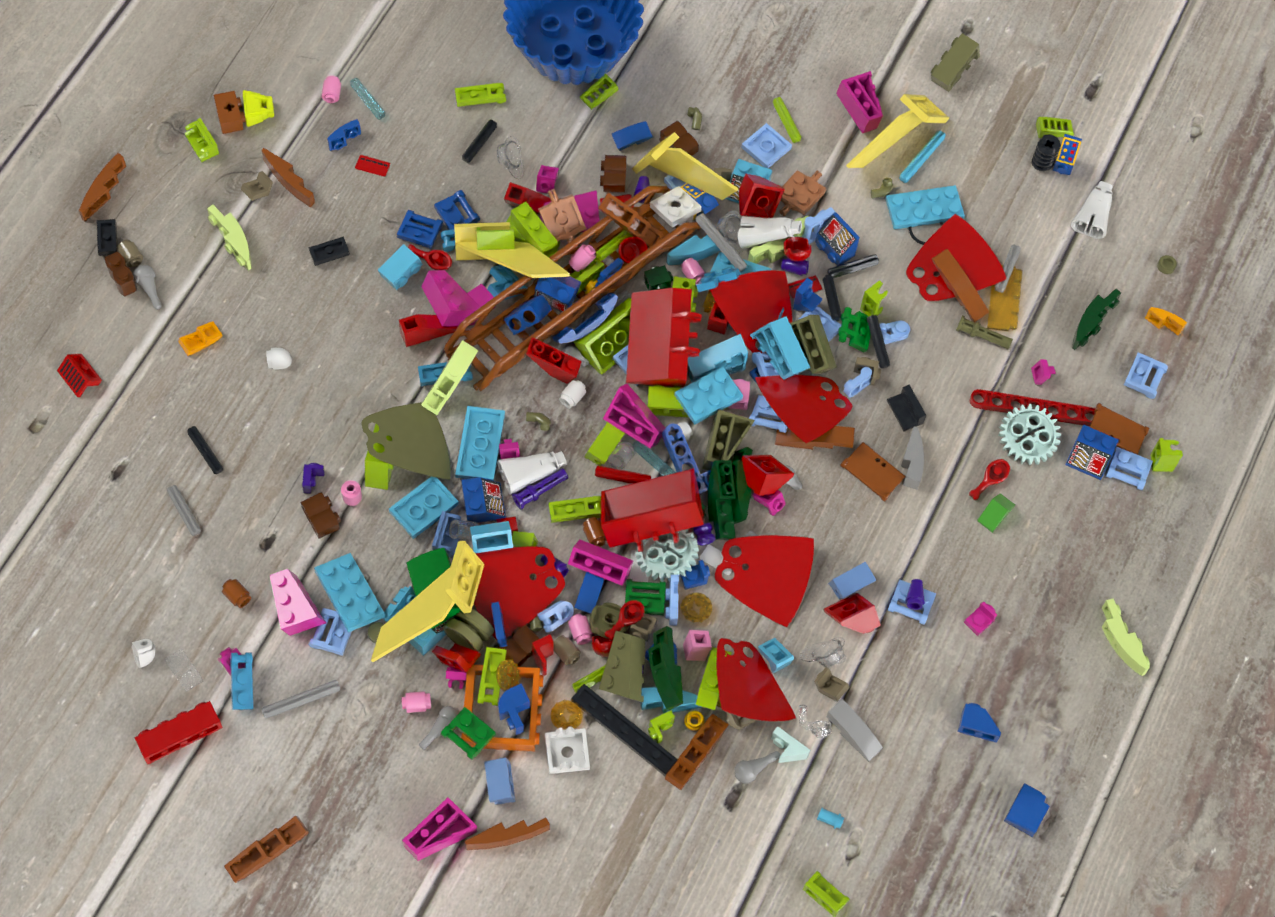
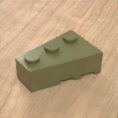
(814, 344)

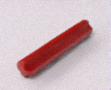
(620, 475)

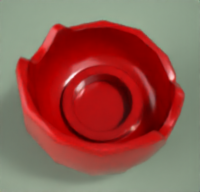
(631, 248)
(797, 248)
(601, 646)

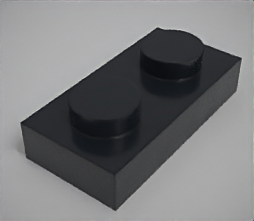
(107, 237)
(329, 251)

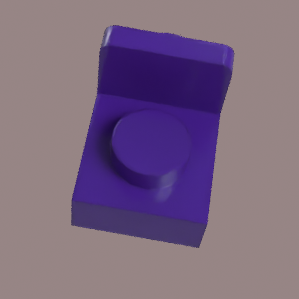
(309, 476)

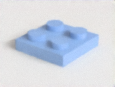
(766, 146)

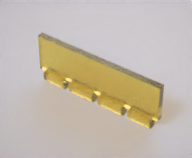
(1005, 305)

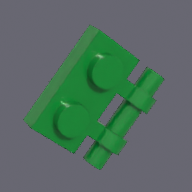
(860, 332)

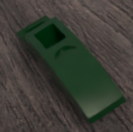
(1093, 317)
(742, 490)
(720, 493)
(664, 671)

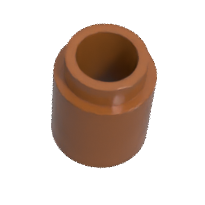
(594, 532)
(236, 593)

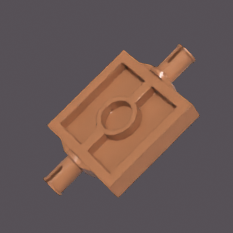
(801, 192)
(562, 217)

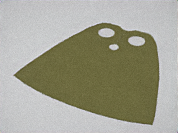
(415, 443)

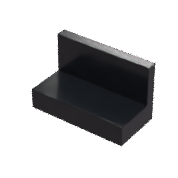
(907, 409)

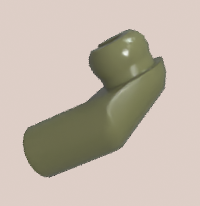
(697, 117)
(884, 190)
(540, 418)

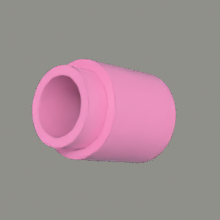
(331, 89)
(582, 257)
(692, 270)
(351, 493)
(580, 629)
(416, 702)

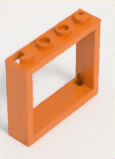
(535, 720)

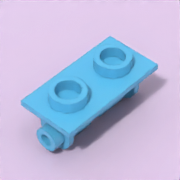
(403, 597)

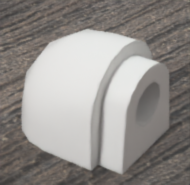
(278, 358)
(143, 652)

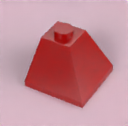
(759, 197)
(765, 473)
(854, 613)

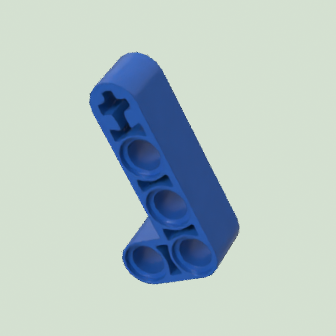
(686, 458)

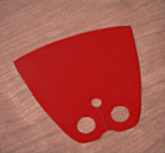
(968, 250)
(753, 302)
(800, 406)
(775, 574)
(508, 582)
(749, 689)

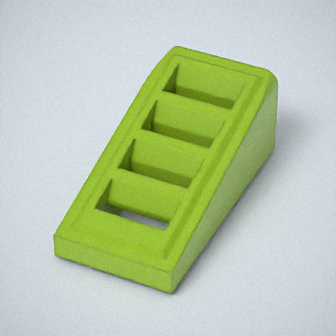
(602, 96)
(1049, 121)

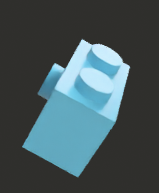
(400, 267)
(491, 537)

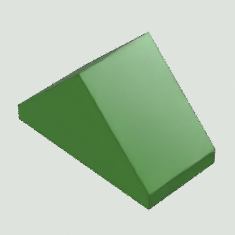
(995, 512)

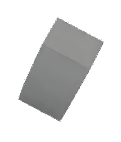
(914, 460)
(854, 730)

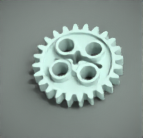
(1020, 420)
(667, 553)

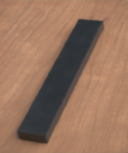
(624, 729)

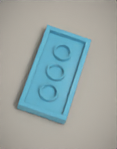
(924, 207)
(480, 443)
(349, 592)

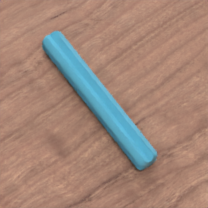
(922, 156)

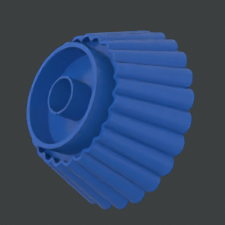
(573, 37)

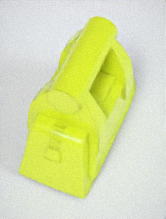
(253, 108)

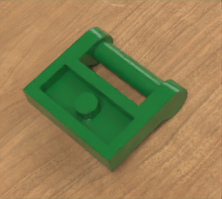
(652, 602)
(471, 727)

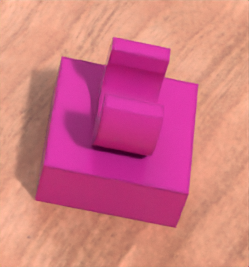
(1042, 371)
(509, 449)
(454, 674)

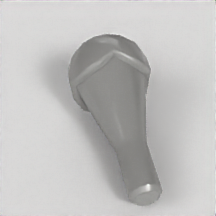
(145, 277)
(445, 716)
(748, 770)

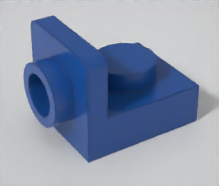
(697, 577)

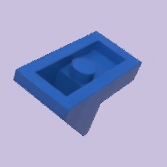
(805, 297)

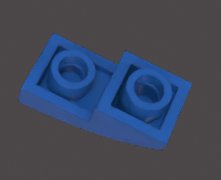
(632, 134)
(338, 138)
(589, 592)

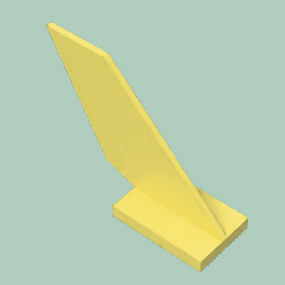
(920, 111)
(685, 168)
(522, 259)
(433, 604)

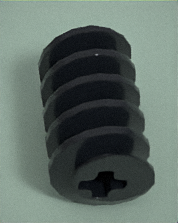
(1046, 153)

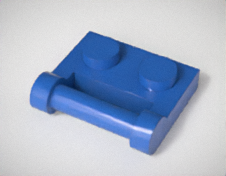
(451, 215)
(418, 233)

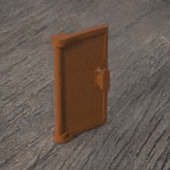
(1115, 425)
(873, 472)

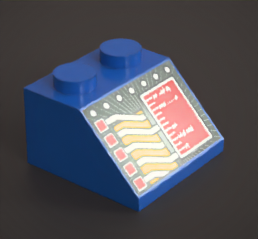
(837, 240)
(558, 291)
(1092, 452)
(483, 500)

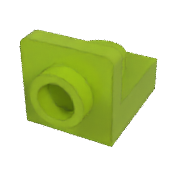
(659, 723)

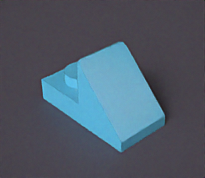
(776, 654)

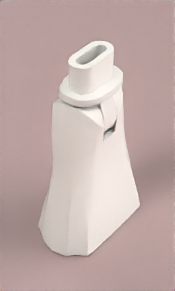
(1094, 214)
(762, 230)
(526, 470)

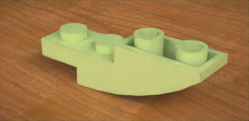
(233, 235)
(774, 249)
(449, 377)
(1125, 645)

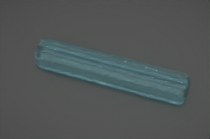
(367, 98)
(652, 459)

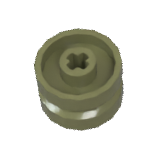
(469, 630)

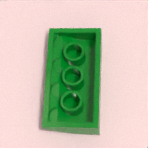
(426, 569)

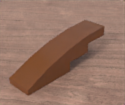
(285, 175)
(99, 190)
(629, 220)
(960, 285)
(836, 436)
(696, 751)
(499, 836)
(266, 849)

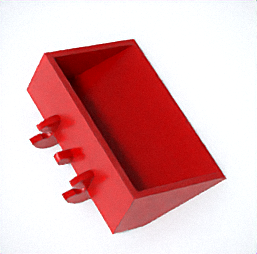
(660, 337)
(651, 509)

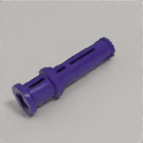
(531, 492)

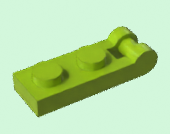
(480, 94)
(575, 509)
(492, 659)

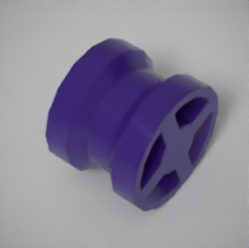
(704, 534)

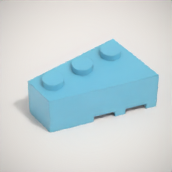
(782, 347)
(728, 354)

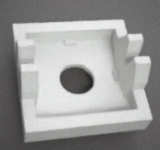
(675, 215)
(567, 738)

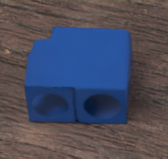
(537, 305)
(1027, 810)

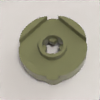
(601, 614)

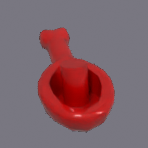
(435, 259)
(995, 473)
(629, 614)

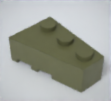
(955, 62)
(725, 436)
(624, 667)

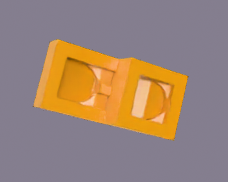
(1161, 317)
(202, 338)

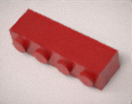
(178, 732)

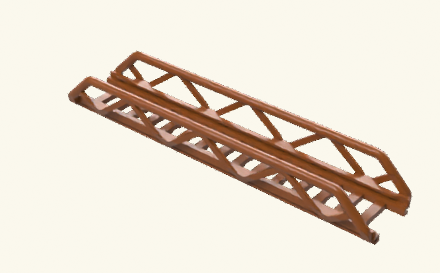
(558, 322)

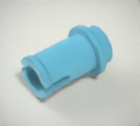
(830, 818)

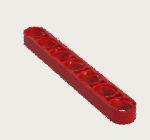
(1006, 407)

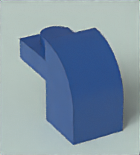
(510, 704)

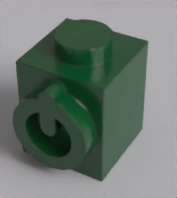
(658, 278)

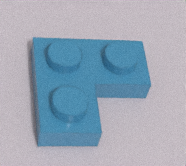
(504, 278)
(711, 279)

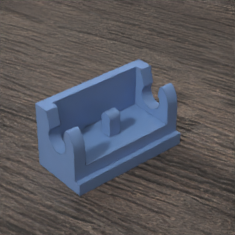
(442, 537)
(852, 581)
(500, 781)

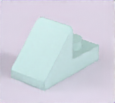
(793, 749)

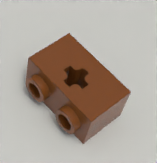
(228, 112)

